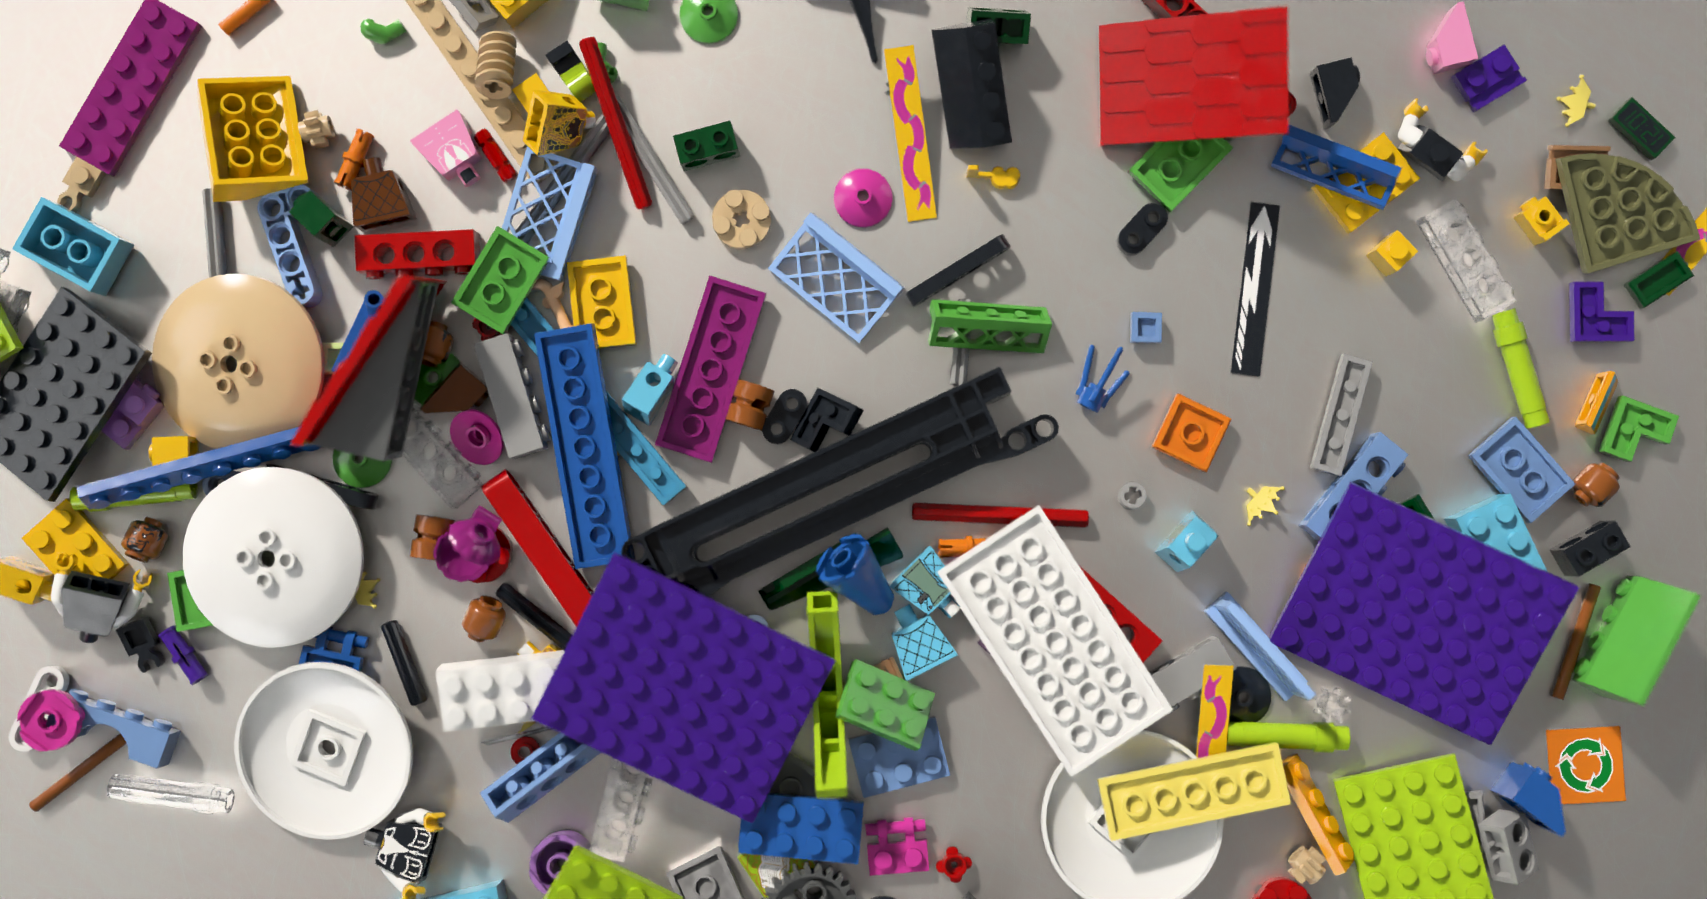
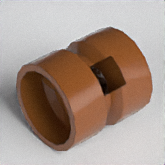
(750, 405)
(428, 530)

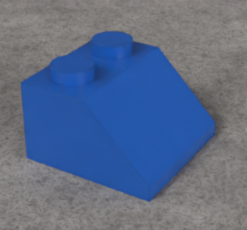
(1532, 793)

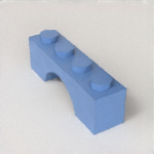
(146, 739)

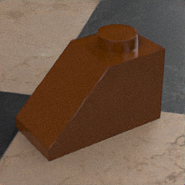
(456, 392)

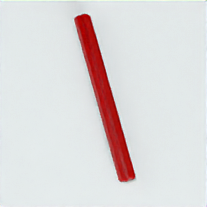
(615, 123)
(994, 514)

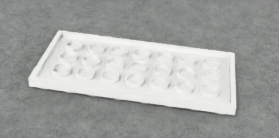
(1054, 640)

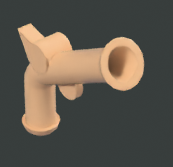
(552, 300)

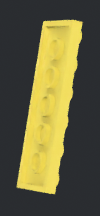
(1193, 791)

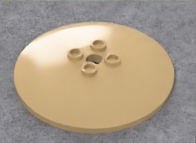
(274, 350)

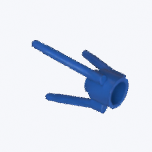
(1093, 395)

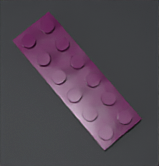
(130, 86)
(710, 369)

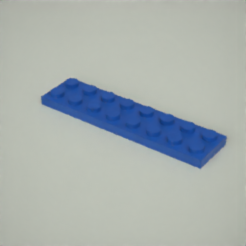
(584, 444)

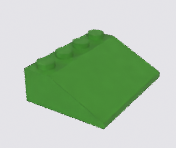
(1635, 639)

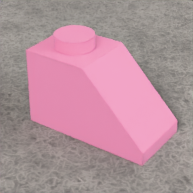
(1452, 42)

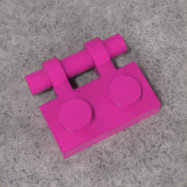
(897, 856)

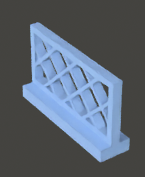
(571, 215)
(853, 258)
(1257, 648)

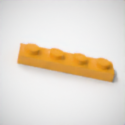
(1317, 816)

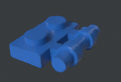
(320, 653)

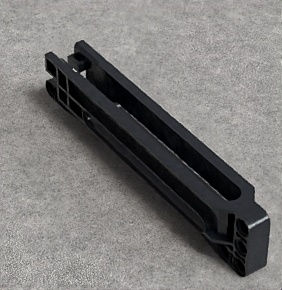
(951, 425)

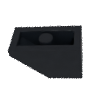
(1333, 88)

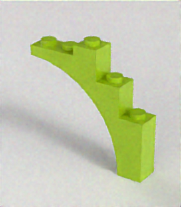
(828, 730)

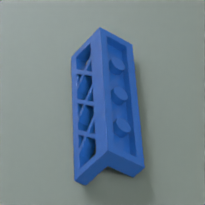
(1340, 157)

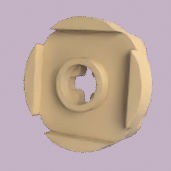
(735, 203)

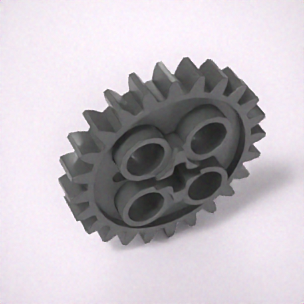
(830, 885)

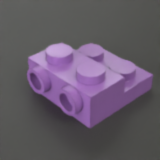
(133, 414)

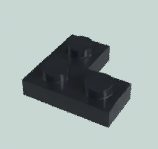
(822, 413)

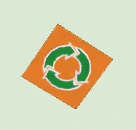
(1587, 764)

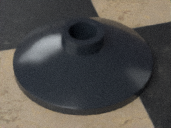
(1259, 695)

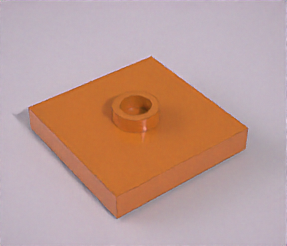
(1191, 433)

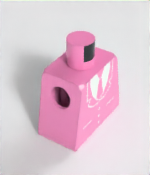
(451, 148)

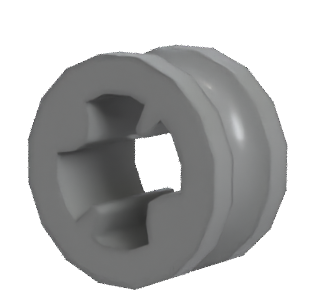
(1125, 489)

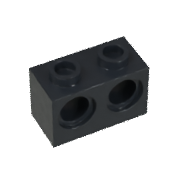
(1590, 548)

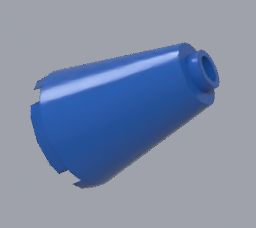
(856, 574)

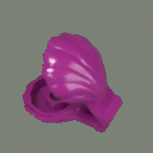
(468, 546)

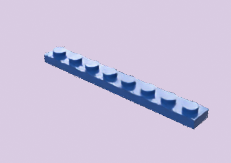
(190, 469)

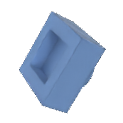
(1146, 327)

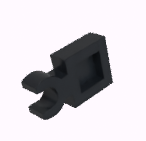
(139, 639)

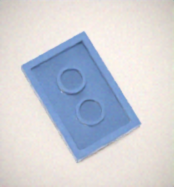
(1521, 468)
(890, 766)

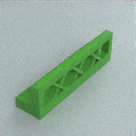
(991, 320)

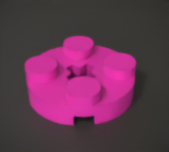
(32, 721)

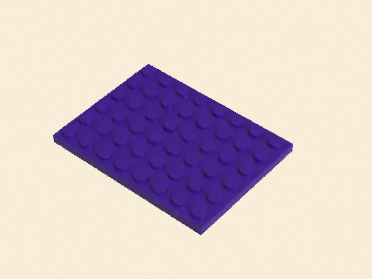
(1422, 613)
(683, 688)

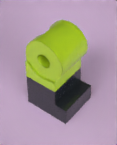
(571, 71)

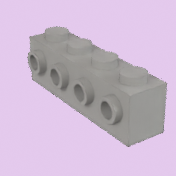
(511, 395)

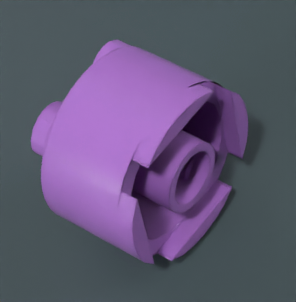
(549, 852)

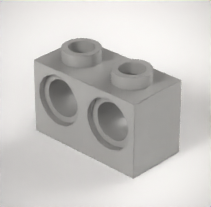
(1508, 846)

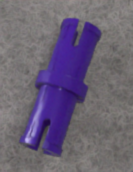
(193, 669)

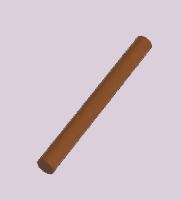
(1576, 641)
(77, 773)

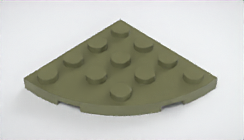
(1620, 210)

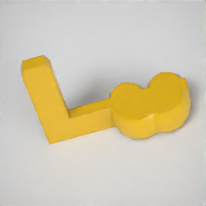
(998, 176)

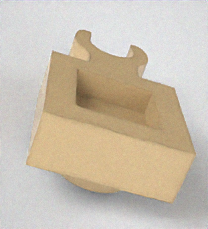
(82, 180)

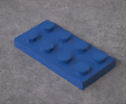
(805, 829)

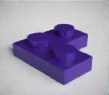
(1589, 319)

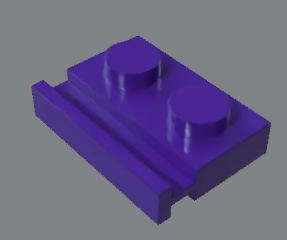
(1488, 78)

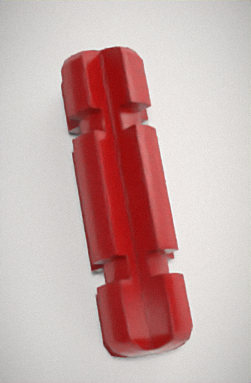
(495, 155)

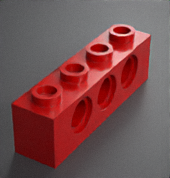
(372, 247)
(1142, 638)

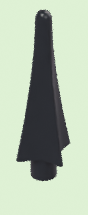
(863, 14)

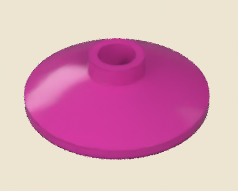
(866, 212)
(477, 437)

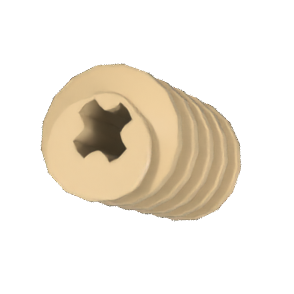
(495, 64)

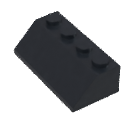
(972, 84)

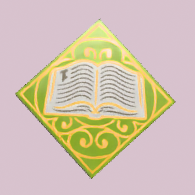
(763, 868)

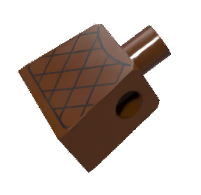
(379, 198)

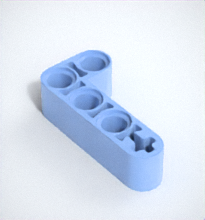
(294, 248)

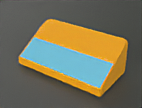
(1597, 402)

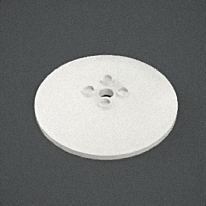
(314, 551)
(292, 774)
(1136, 867)

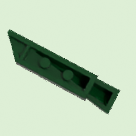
(805, 578)

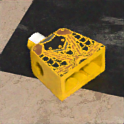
(555, 122)
(19, 575)

